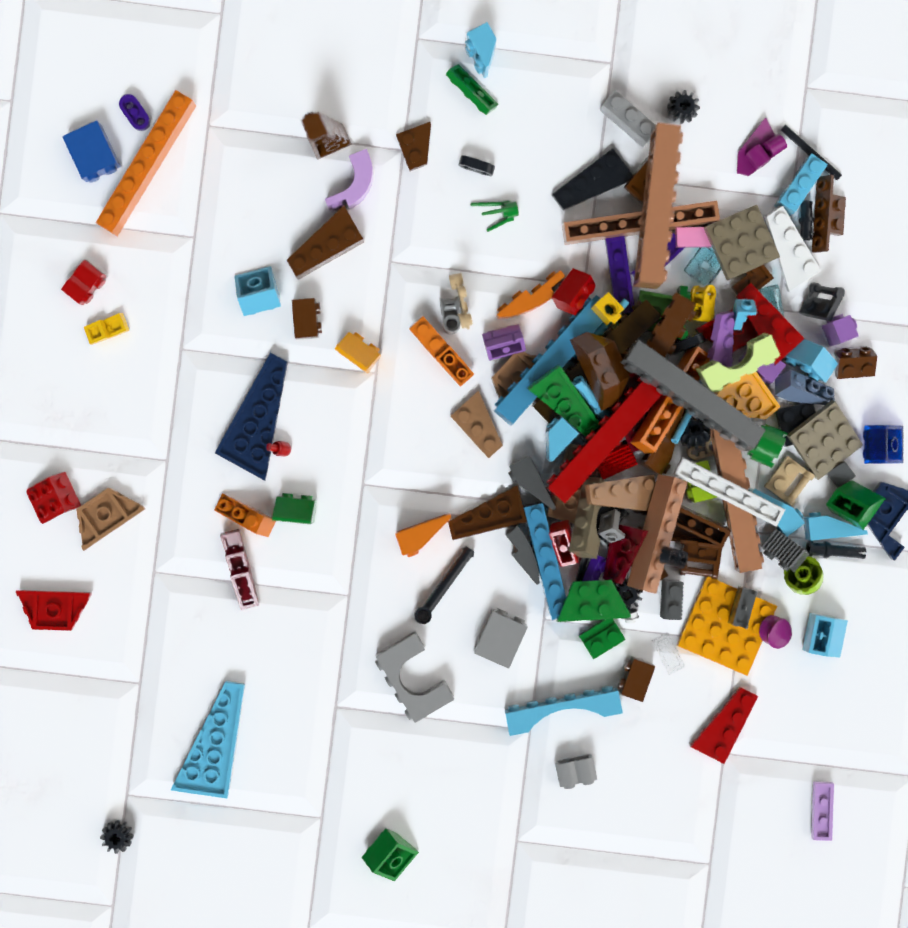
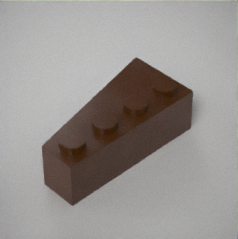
(326, 244)
(671, 325)

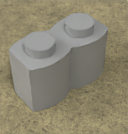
(576, 771)

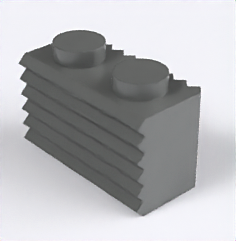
(784, 550)
(671, 599)

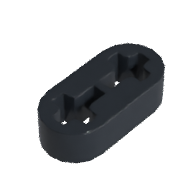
(476, 165)
(689, 342)

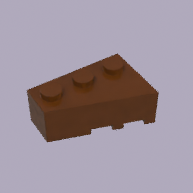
(699, 529)

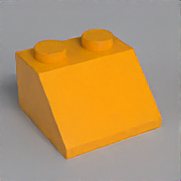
(358, 352)

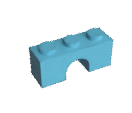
(801, 184)

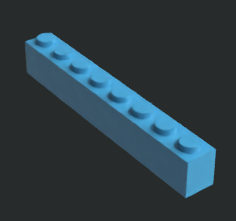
(557, 353)

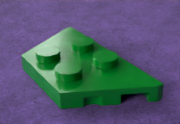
(592, 602)

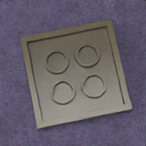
(741, 242)
(825, 439)

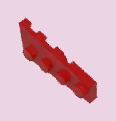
(771, 322)
(724, 729)

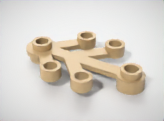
(456, 282)

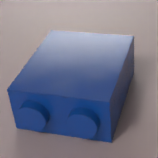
(91, 152)

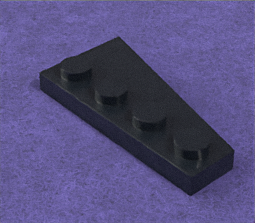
(601, 176)

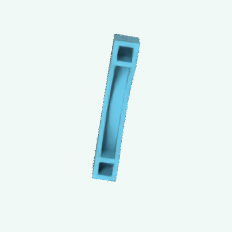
(602, 702)

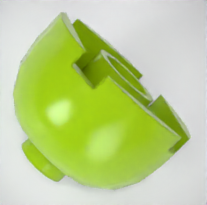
(807, 577)

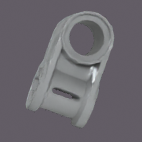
(450, 311)

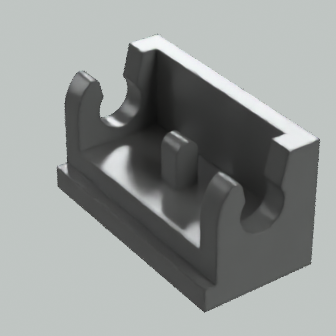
(742, 607)

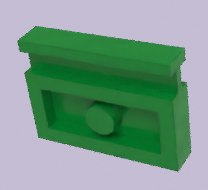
(601, 637)

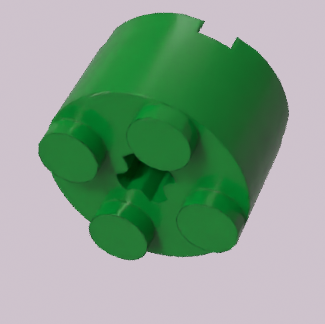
(768, 446)

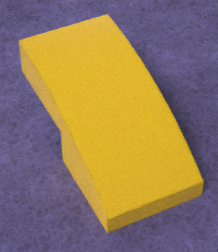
(106, 329)

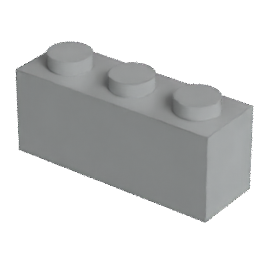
(628, 118)

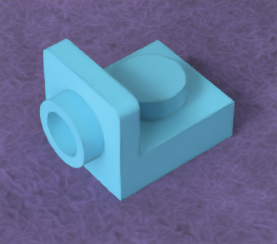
(741, 309)

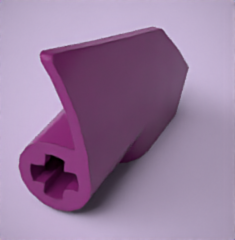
(759, 149)

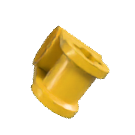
(704, 303)

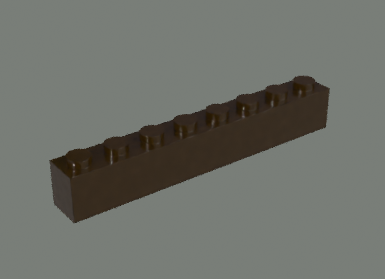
(625, 334)

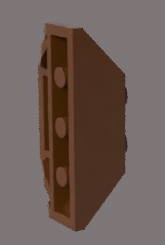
(602, 367)

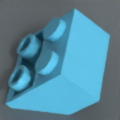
(481, 46)
(824, 635)

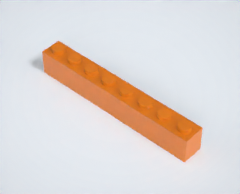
(146, 163)

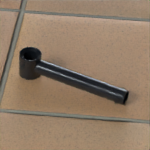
(444, 584)

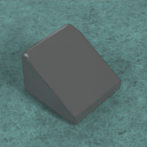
(841, 474)

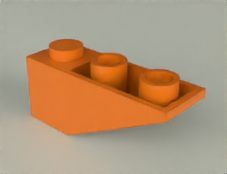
(245, 515)

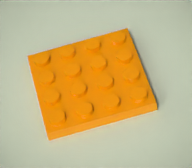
(714, 638)

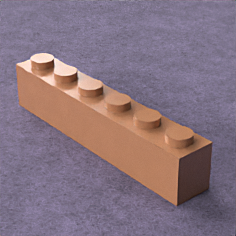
(660, 526)

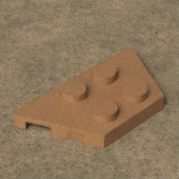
(511, 372)
(104, 515)

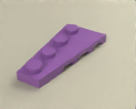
(723, 339)

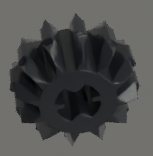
(688, 101)
(695, 434)
(629, 600)
(122, 833)

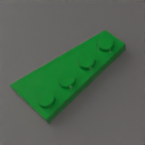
(561, 395)

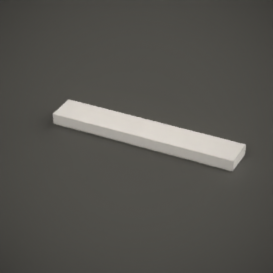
(729, 491)

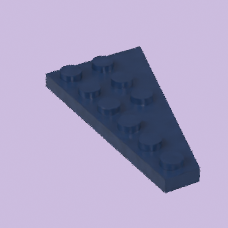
(256, 420)

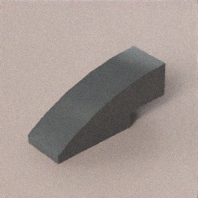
(524, 553)

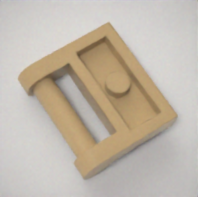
(784, 476)

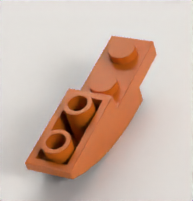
(525, 302)
(441, 351)

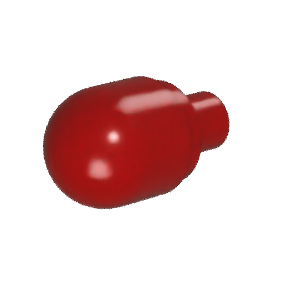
(279, 448)

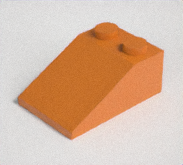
(417, 536)

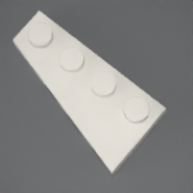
(795, 258)

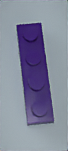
(619, 271)

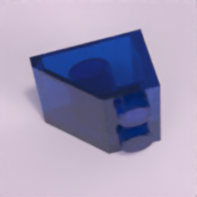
(883, 444)

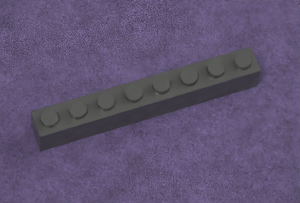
(692, 396)

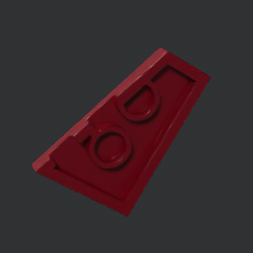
(622, 553)

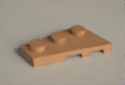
(477, 424)

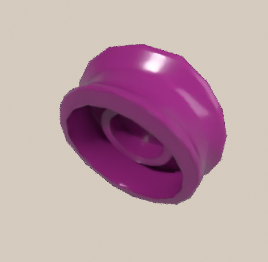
(775, 631)

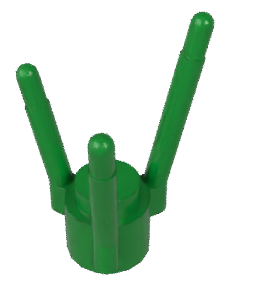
(508, 210)

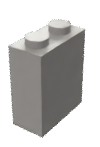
(501, 638)

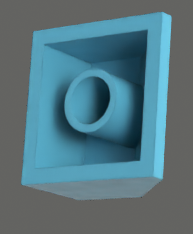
(257, 291)
(558, 437)

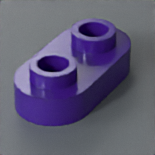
(135, 113)

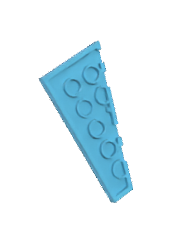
(213, 752)

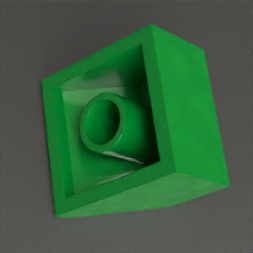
(294, 510)
(389, 855)

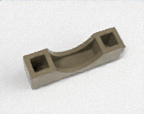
(584, 536)

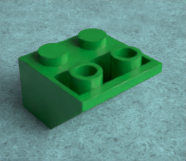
(855, 503)

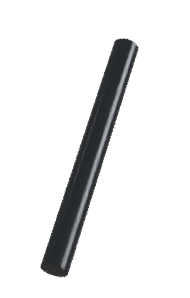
(809, 150)

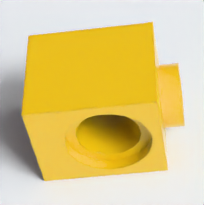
(599, 309)

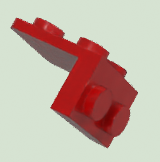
(53, 497)

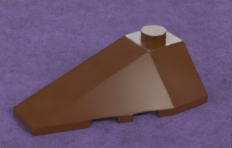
(659, 461)

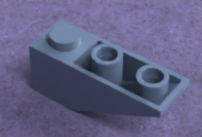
(802, 389)

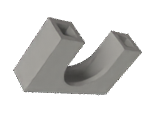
(417, 704)

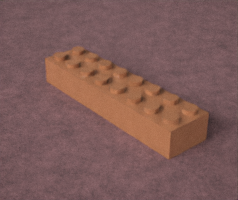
(657, 206)

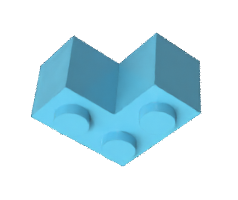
(813, 360)

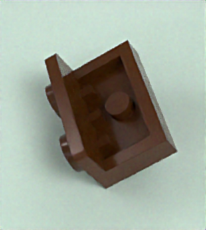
(855, 363)

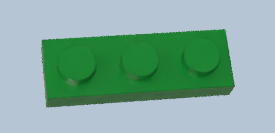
(471, 89)

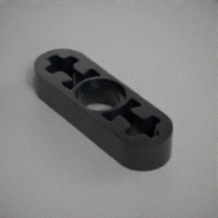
(673, 557)

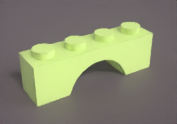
(759, 352)

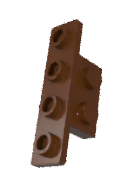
(828, 214)

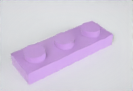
(822, 811)

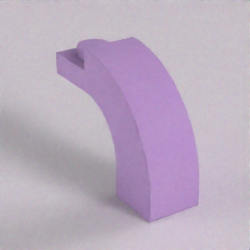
(360, 186)

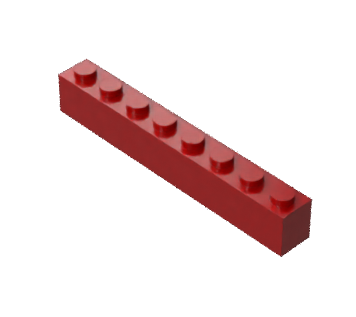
(603, 440)

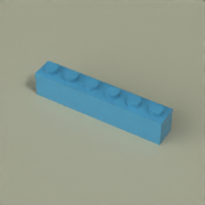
(545, 558)

